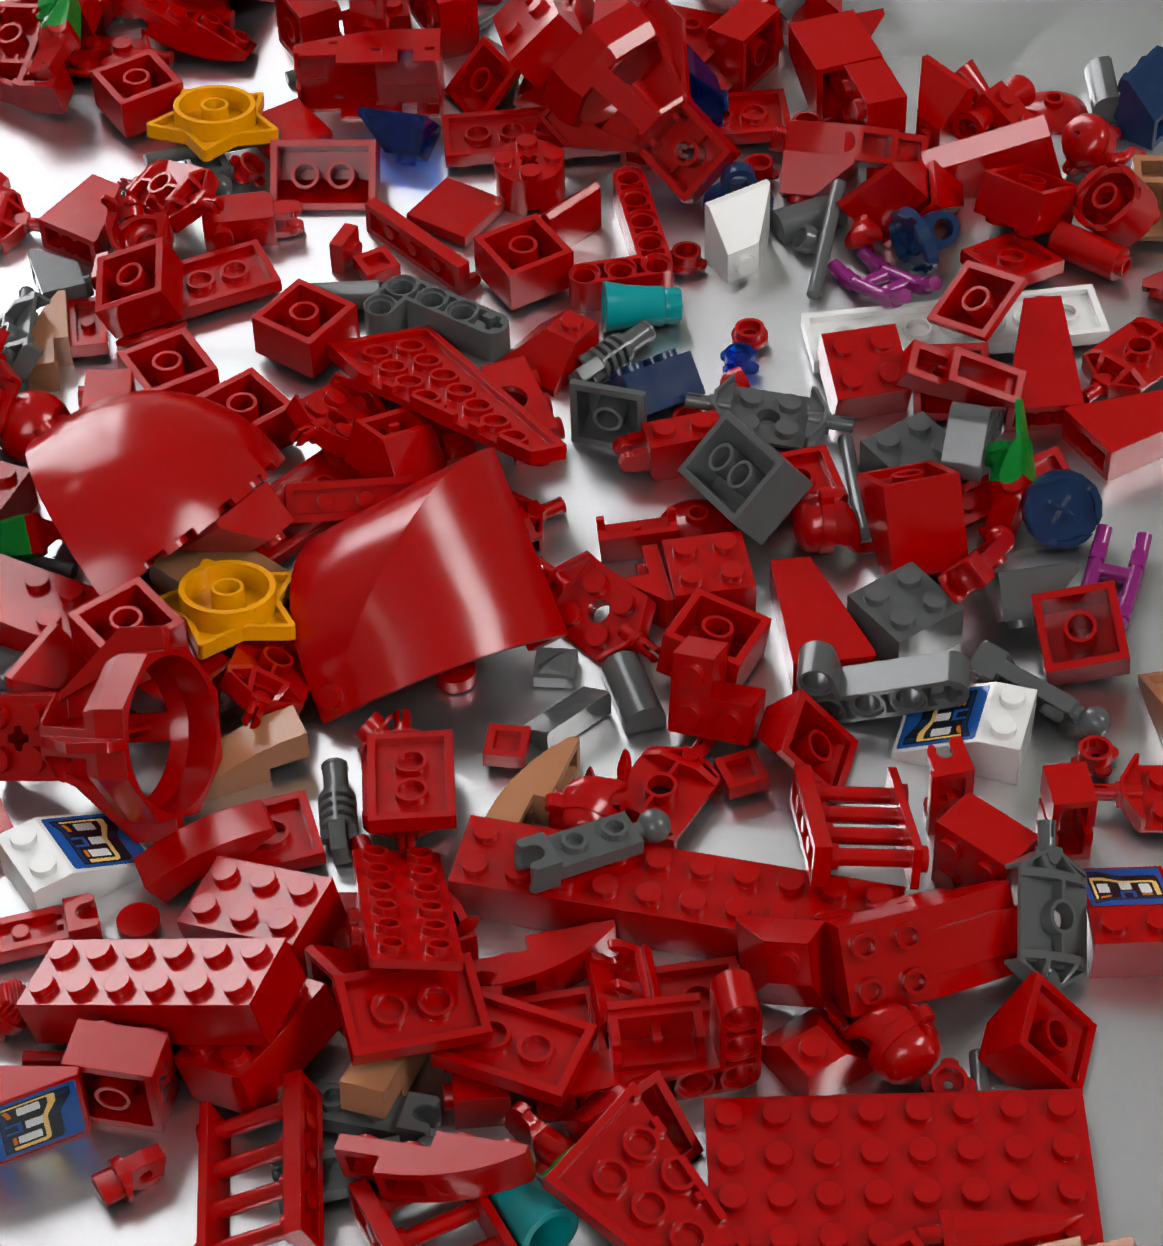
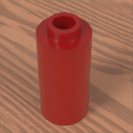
(1090, 251)

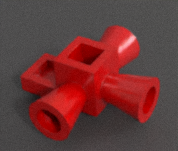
(993, 106)

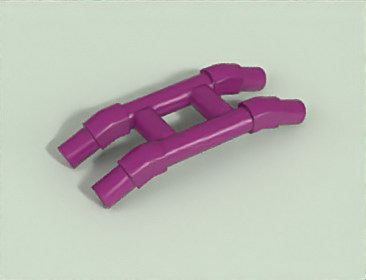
(891, 294)
(1129, 577)

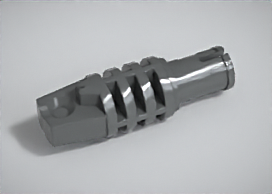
(613, 353)
(337, 810)

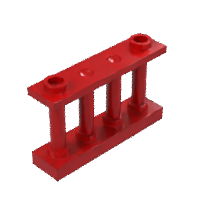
(822, 840)
(298, 1185)
(374, 1217)

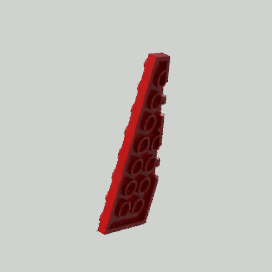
(439, 382)

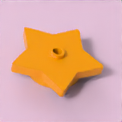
(214, 120)
(232, 604)

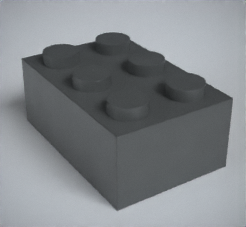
(744, 477)

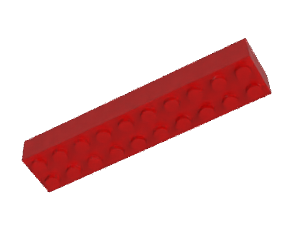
(657, 898)

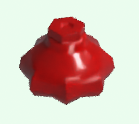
(864, 233)

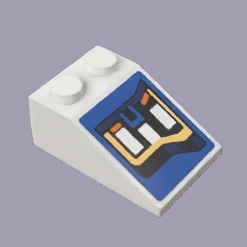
(992, 724)
(67, 858)

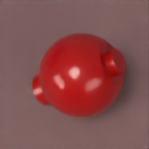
(27, 413)

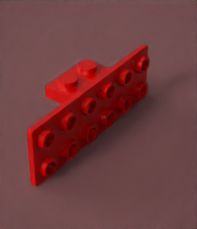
(402, 912)

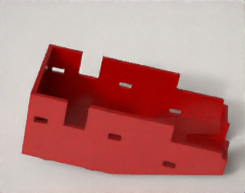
(372, 71)
(920, 946)

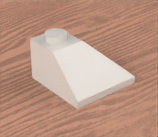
(738, 231)

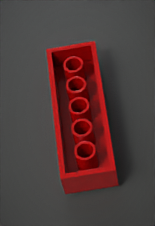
(188, 987)

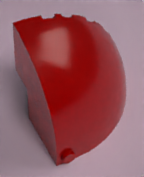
(141, 474)

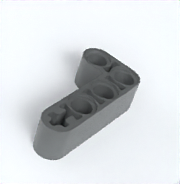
(413, 303)
(967, 438)
(882, 686)

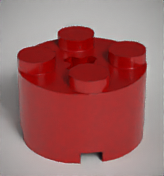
(529, 174)
(1116, 204)

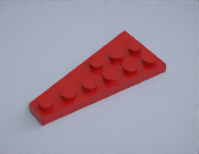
(636, 1184)

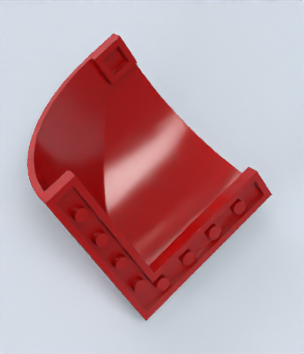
(418, 588)

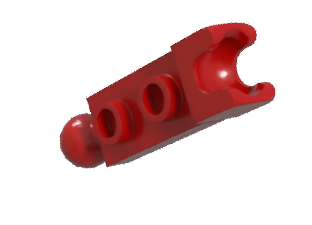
(978, 567)
(35, 931)

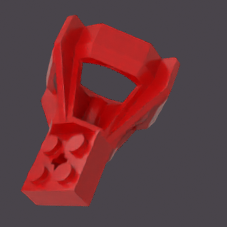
(640, 101)
(87, 727)

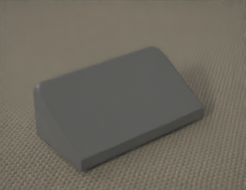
(570, 717)

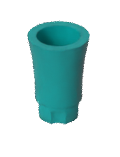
(628, 304)
(535, 1216)

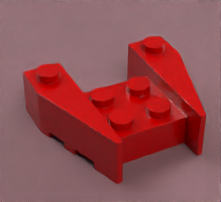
(19, 46)

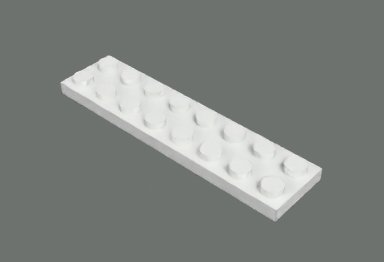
(1081, 307)

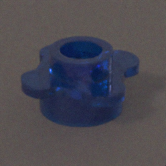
(740, 355)

